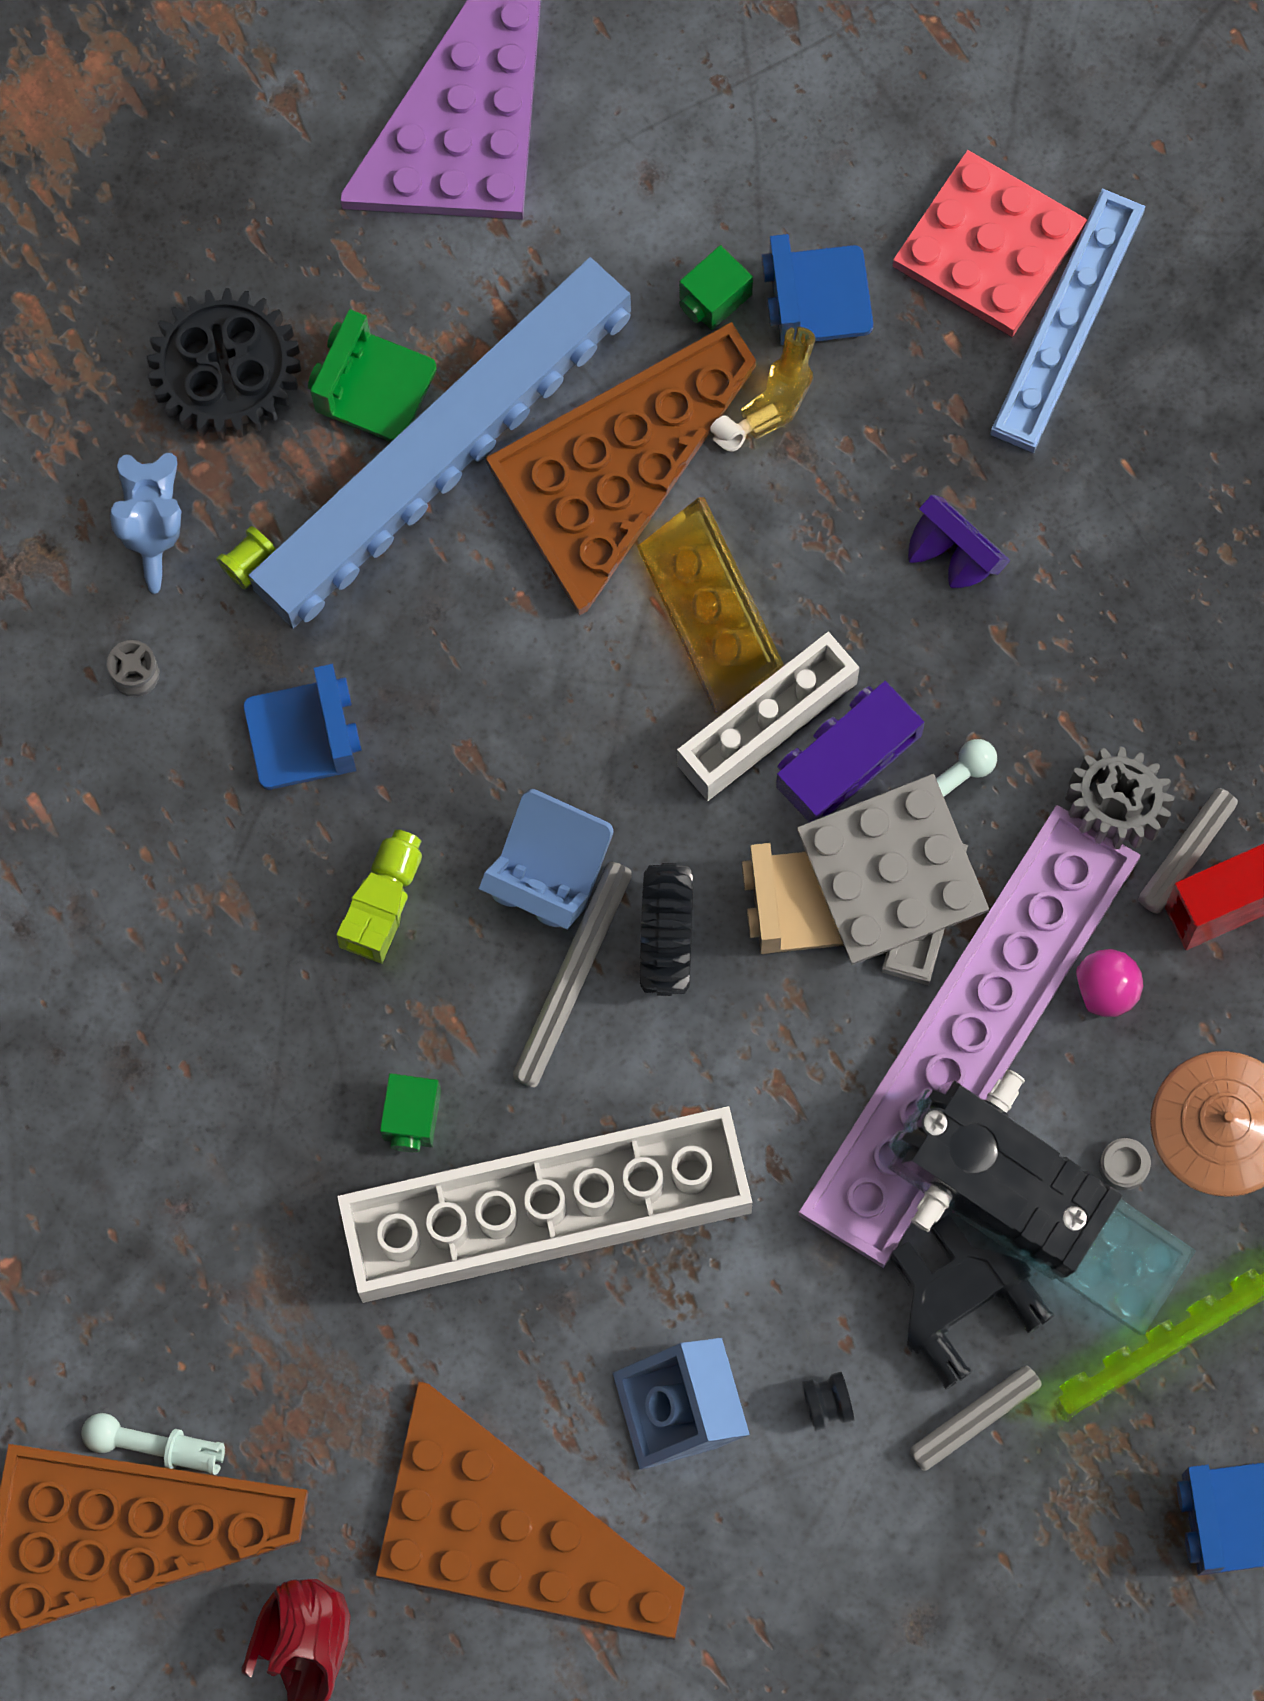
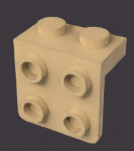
(788, 903)

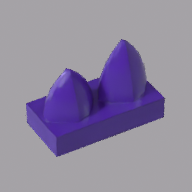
(943, 527)

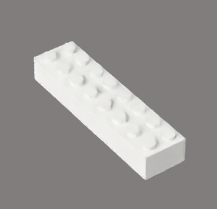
(545, 1204)

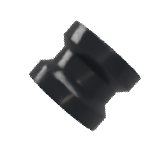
(828, 1401)

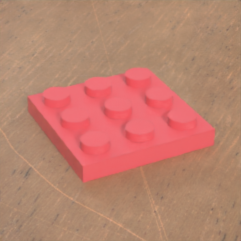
(989, 243)

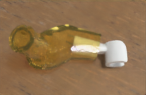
(784, 394)

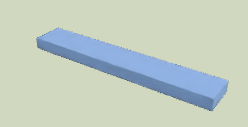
(1067, 320)

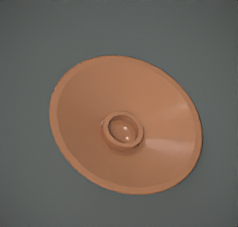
(1212, 1123)

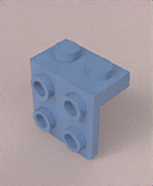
(549, 860)

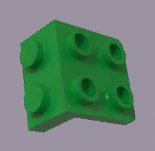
(369, 380)

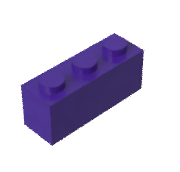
(848, 752)

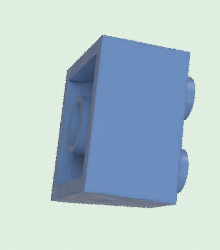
(680, 1402)

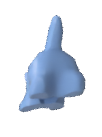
(148, 516)

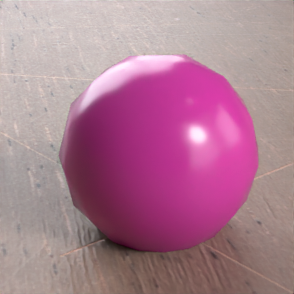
(1109, 982)

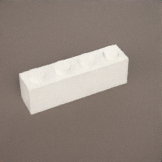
(767, 716)

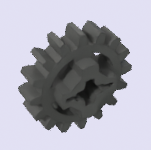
(1119, 798)

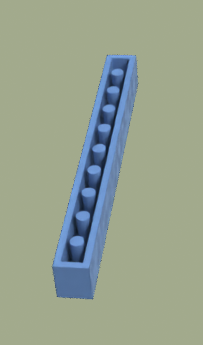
(441, 444)

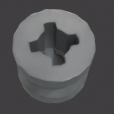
(126, 660)

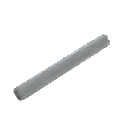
(572, 974)

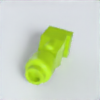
(381, 898)

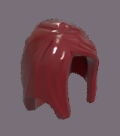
(302, 1638)

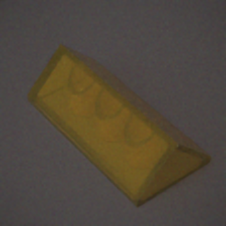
(710, 605)

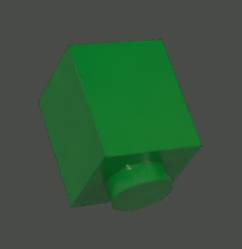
(715, 288)
(410, 1112)

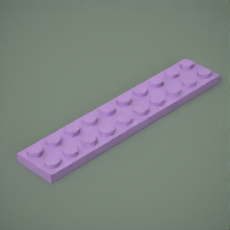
(973, 1023)

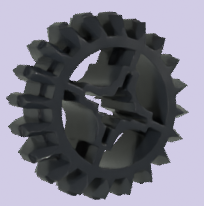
(666, 929)

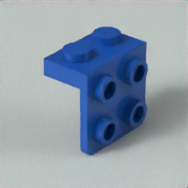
(818, 290)
(302, 731)
(1224, 1517)

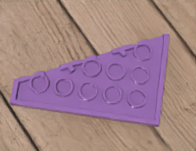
(462, 125)

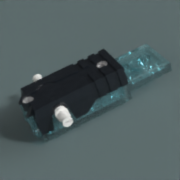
(1035, 1201)

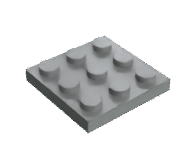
(893, 869)

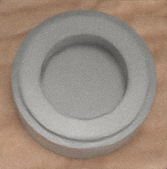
(1125, 1164)

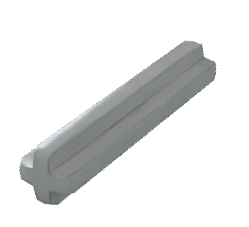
(1188, 849)
(975, 1418)

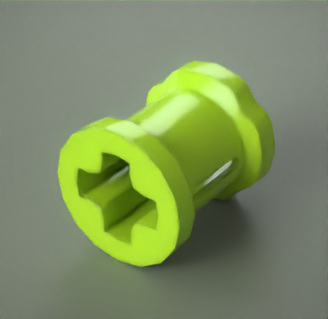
(246, 557)

